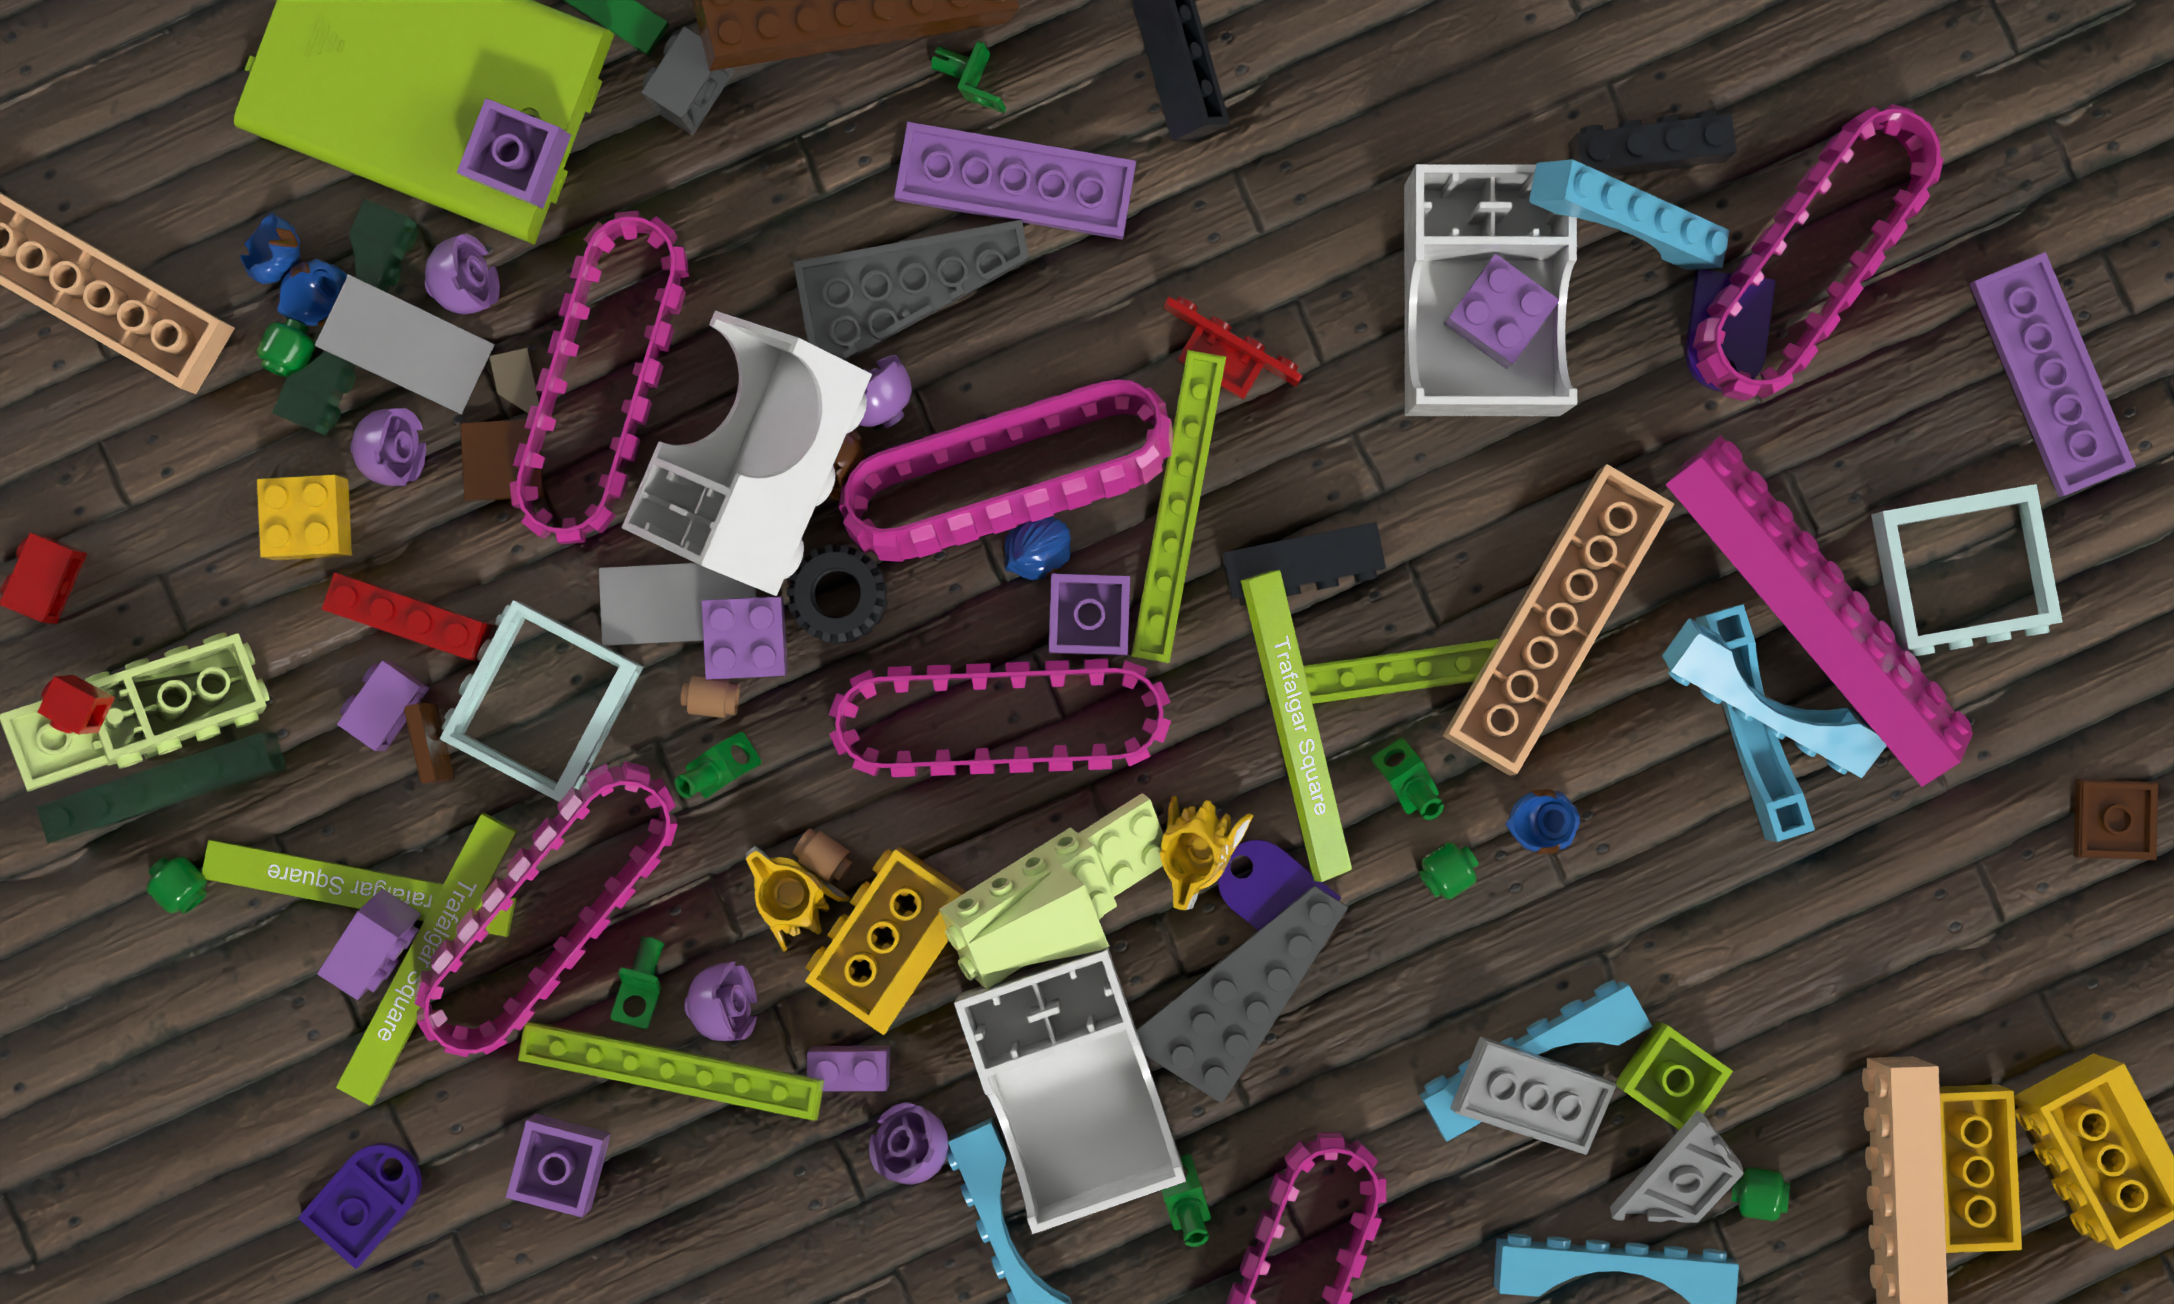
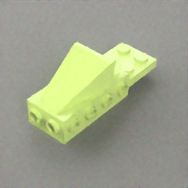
(152, 712)
(1053, 896)

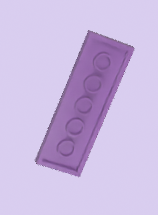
(1015, 180)
(2052, 375)

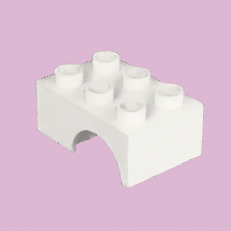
(1451, 231)
(755, 480)
(1070, 1088)

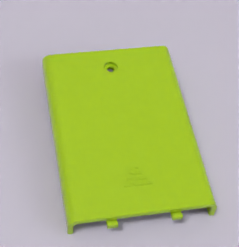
(403, 83)

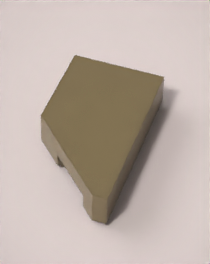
(516, 378)

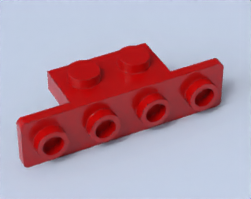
(1243, 357)

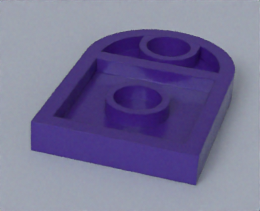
(1745, 334)
(1269, 887)
(363, 1202)

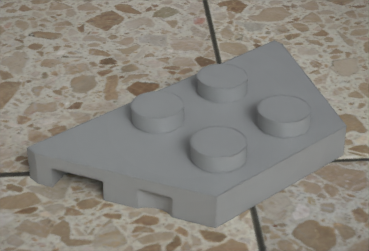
(1683, 1177)

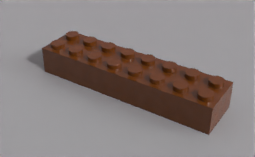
(773, 30)

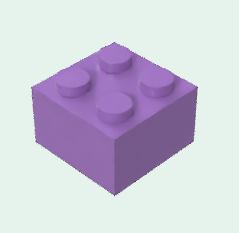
(514, 153)
(1501, 311)
(1089, 614)
(744, 637)
(371, 945)
(558, 1165)

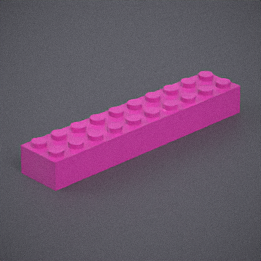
(1822, 610)

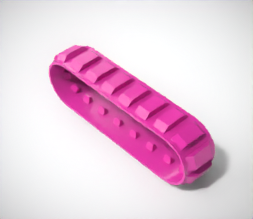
(1924, 153)
(563, 347)
(994, 435)
(982, 764)
(569, 949)
(1282, 1190)

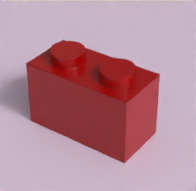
(42, 578)

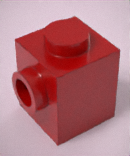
(74, 705)

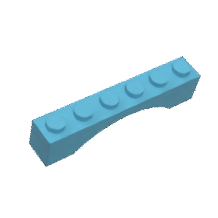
(1590, 195)
(1836, 734)
(1767, 772)
(1605, 1018)
(981, 1161)
(1536, 1267)

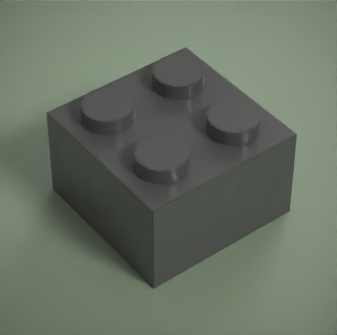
(682, 84)

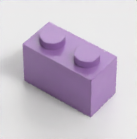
(378, 709)
(850, 1067)

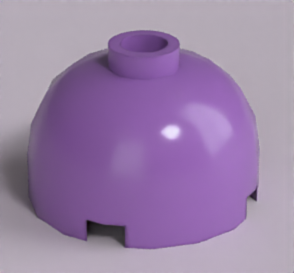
(460, 276)
(887, 393)
(388, 447)
(720, 1002)
(908, 1144)

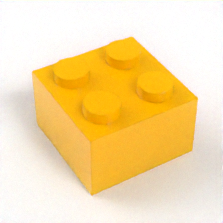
(304, 517)

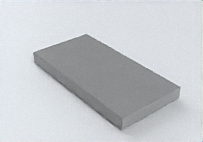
(404, 344)
(660, 602)
(1533, 1095)

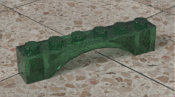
(378, 244)
(161, 786)

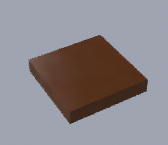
(489, 459)
(429, 750)
(2116, 819)

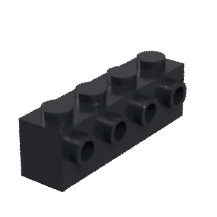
(1181, 67)
(1655, 146)
(1309, 560)

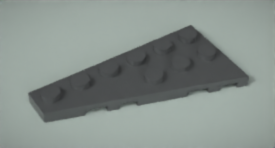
(880, 290)
(1229, 1009)

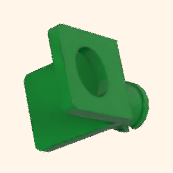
(969, 71)
(716, 768)
(1410, 780)
(640, 982)
(1188, 1206)

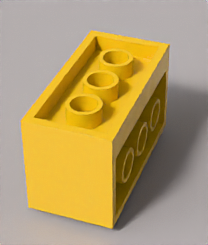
(894, 965)
(2101, 1150)

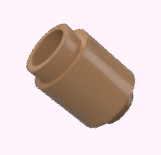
(710, 697)
(823, 856)

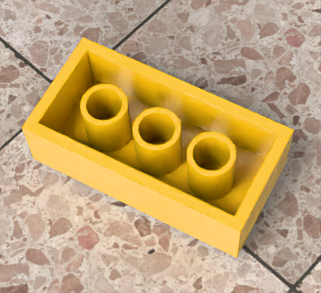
(1980, 1168)

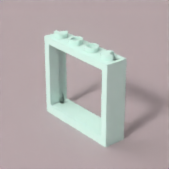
(1897, 585)
(476, 686)

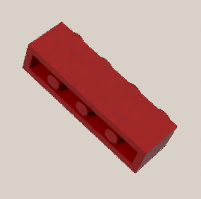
(406, 616)

